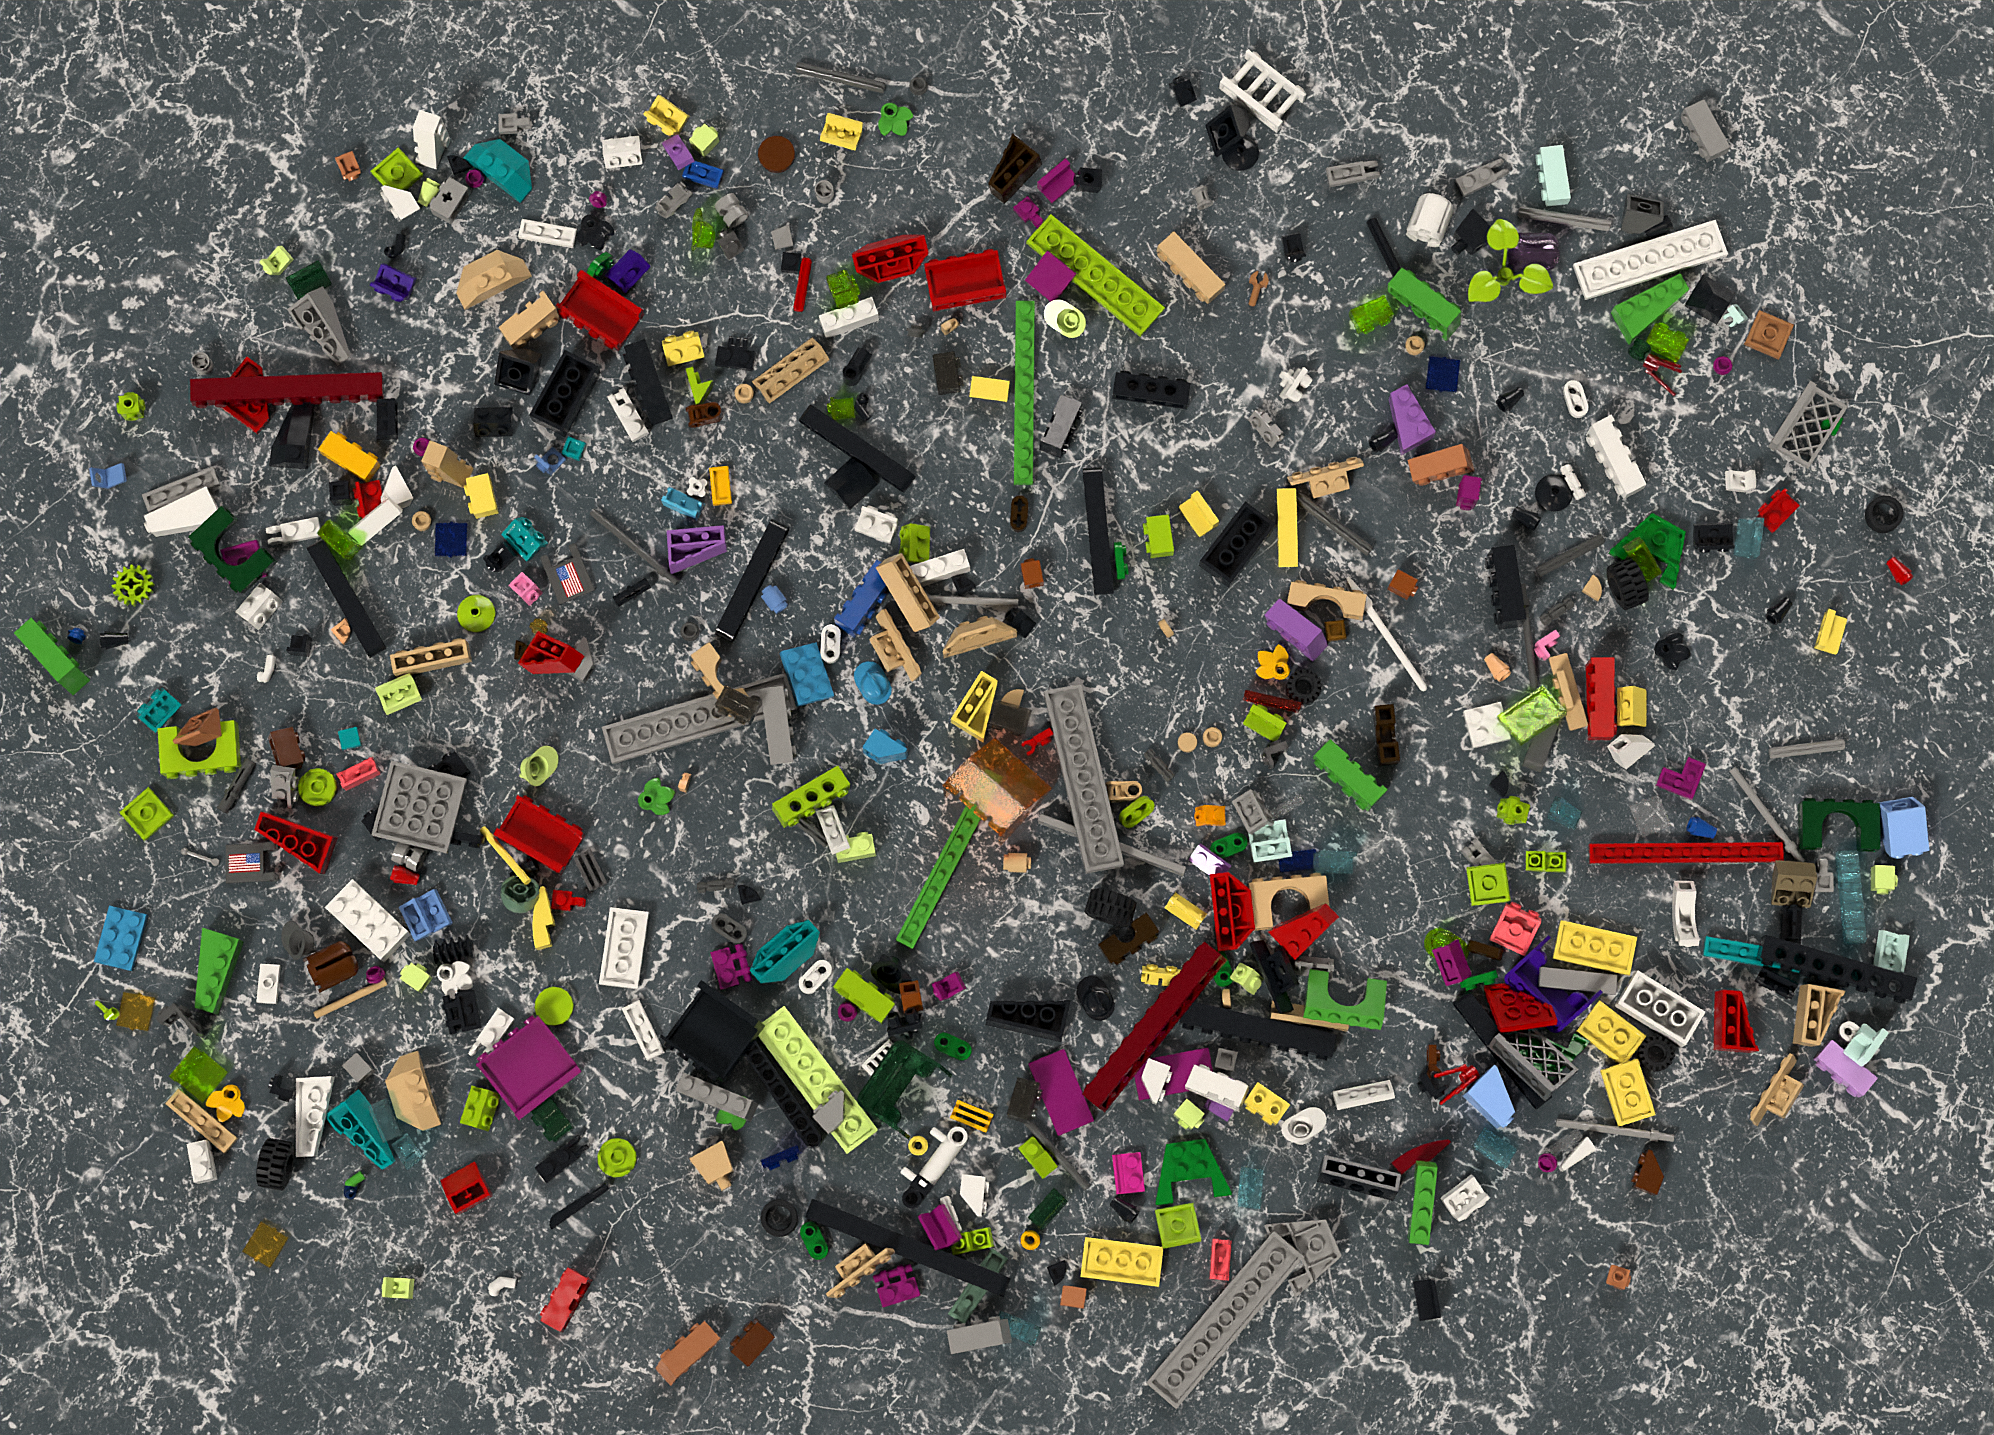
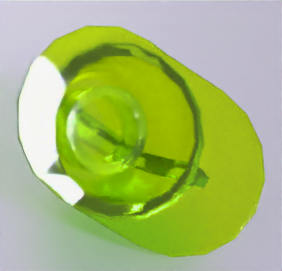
(702, 232)
(1440, 937)

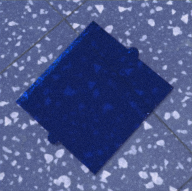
(1442, 374)
(451, 539)

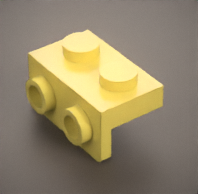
(666, 116)
(842, 131)
(682, 348)

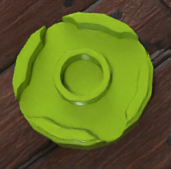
(317, 787)
(554, 1006)
(617, 1157)

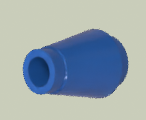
(1699, 827)

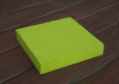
(397, 171)
(146, 814)
(1488, 884)
(1178, 1225)

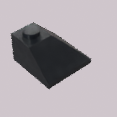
(1227, 128)
(1709, 299)
(518, 370)

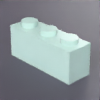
(1553, 175)

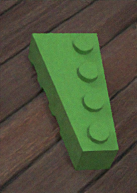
(1426, 302)
(1647, 307)
(51, 656)
(1349, 776)
(215, 969)

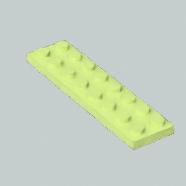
(814, 1076)

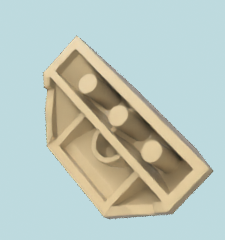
(489, 277)
(977, 635)
(412, 1093)

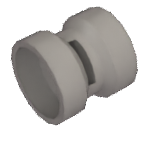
(821, 189)
(202, 359)

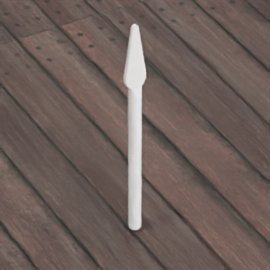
(1389, 638)

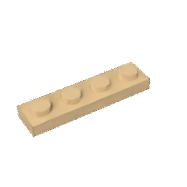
(201, 1121)

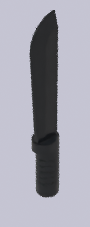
(571, 1209)

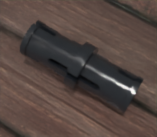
(631, 592)

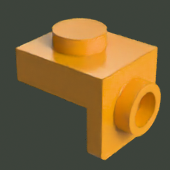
(1210, 815)

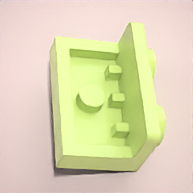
(398, 693)

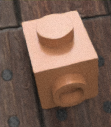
(348, 166)
(1618, 1277)

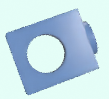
(543, 465)
(109, 477)

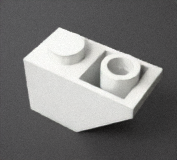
(401, 201)
(1629, 748)
(1154, 1077)
(973, 1192)

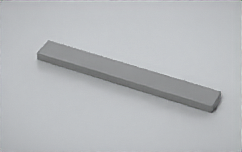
(1125, 849)

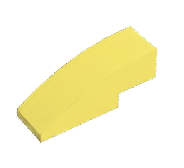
(542, 920)

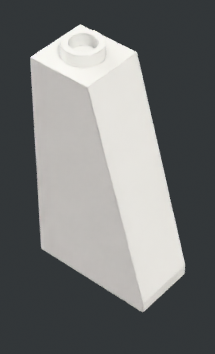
(182, 515)

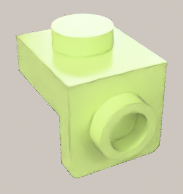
(277, 261)
(1247, 978)
(397, 1288)

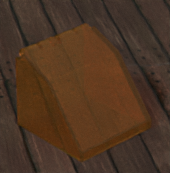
(999, 788)

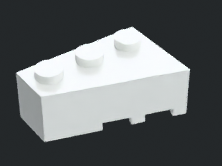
(431, 139)
(1217, 1087)

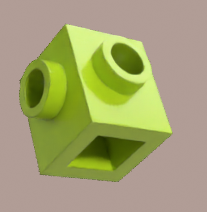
(136, 407)
(1512, 810)

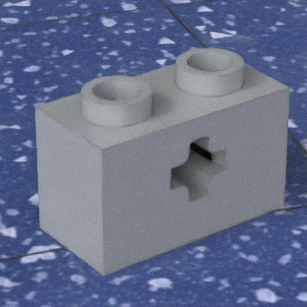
(449, 209)

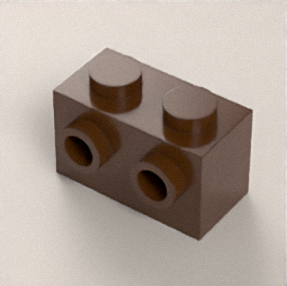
(286, 748)
(751, 1341)

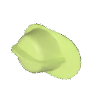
(1065, 318)
(539, 765)

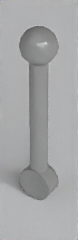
(215, 862)

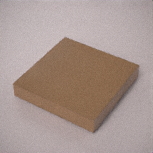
(1768, 334)

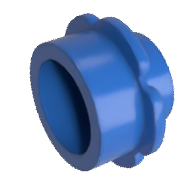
(76, 636)

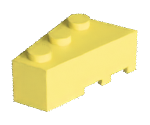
(976, 707)

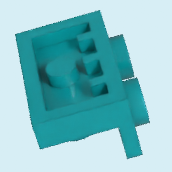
(524, 537)
(158, 709)

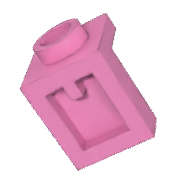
(525, 588)
(1548, 641)

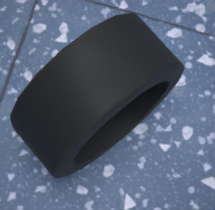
(1894, 504)
(764, 1218)

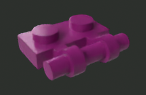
(725, 967)
(898, 1291)

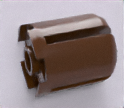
(332, 965)

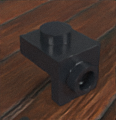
(1183, 90)
(1293, 247)
(500, 557)
(1020, 621)
(1426, 1086)
(283, 1094)

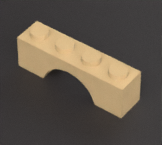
(1303, 595)
(708, 661)

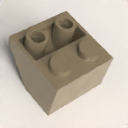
(1793, 883)

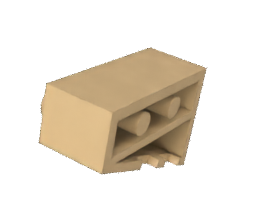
(530, 322)
(444, 466)
(1814, 1013)

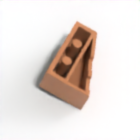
(1441, 465)
(686, 1352)

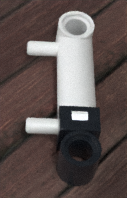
(935, 1167)

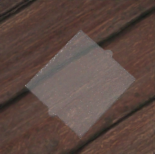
(1649, 816)

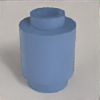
(774, 599)

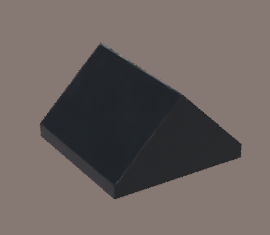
(851, 483)

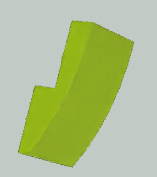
(1546, 861)
(973, 1241)

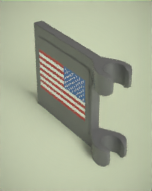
(569, 577)
(246, 863)

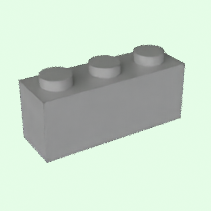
(1705, 131)
(979, 1335)

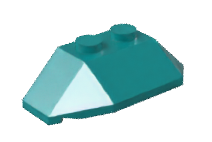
(502, 166)
(785, 952)

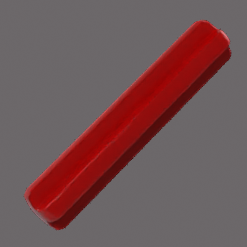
(802, 284)

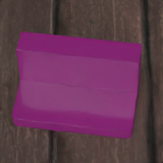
(1057, 181)
(1452, 963)
(940, 1227)

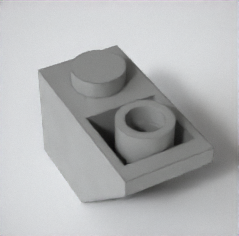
(587, 665)
(832, 1113)

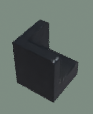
(340, 493)
(300, 645)

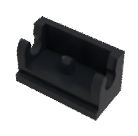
(387, 419)

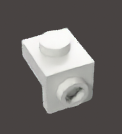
(1740, 481)

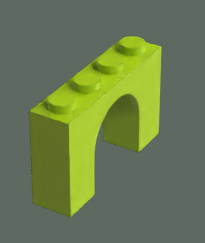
(225, 756)

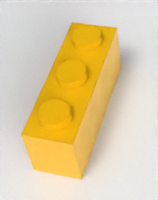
(349, 456)

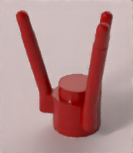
(1467, 1076)

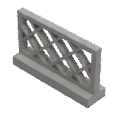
(1792, 421)

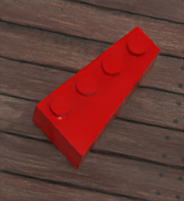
(1600, 698)
(304, 843)

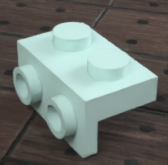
(1891, 951)

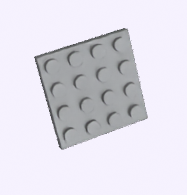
(419, 807)

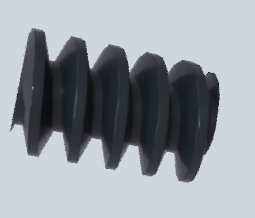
(453, 949)

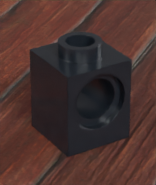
(1094, 175)

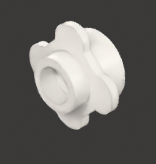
(697, 492)

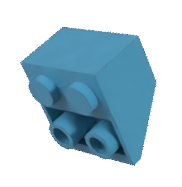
(883, 748)

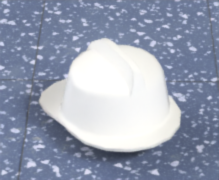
(1304, 1125)

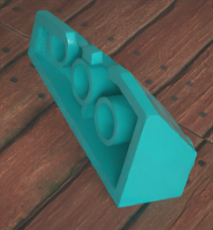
(356, 1122)

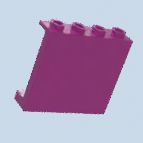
(528, 1066)

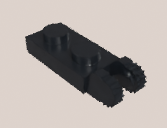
(560, 1160)

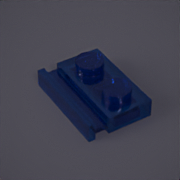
(773, 1161)

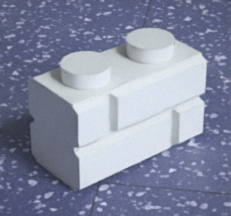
(202, 1161)

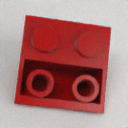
(466, 1188)

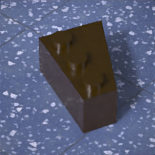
(1015, 168)

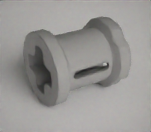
(1202, 197)

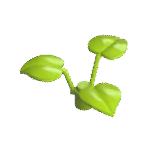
(1534, 277)

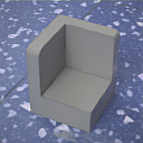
(358, 1068)

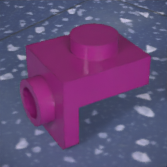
(948, 986)

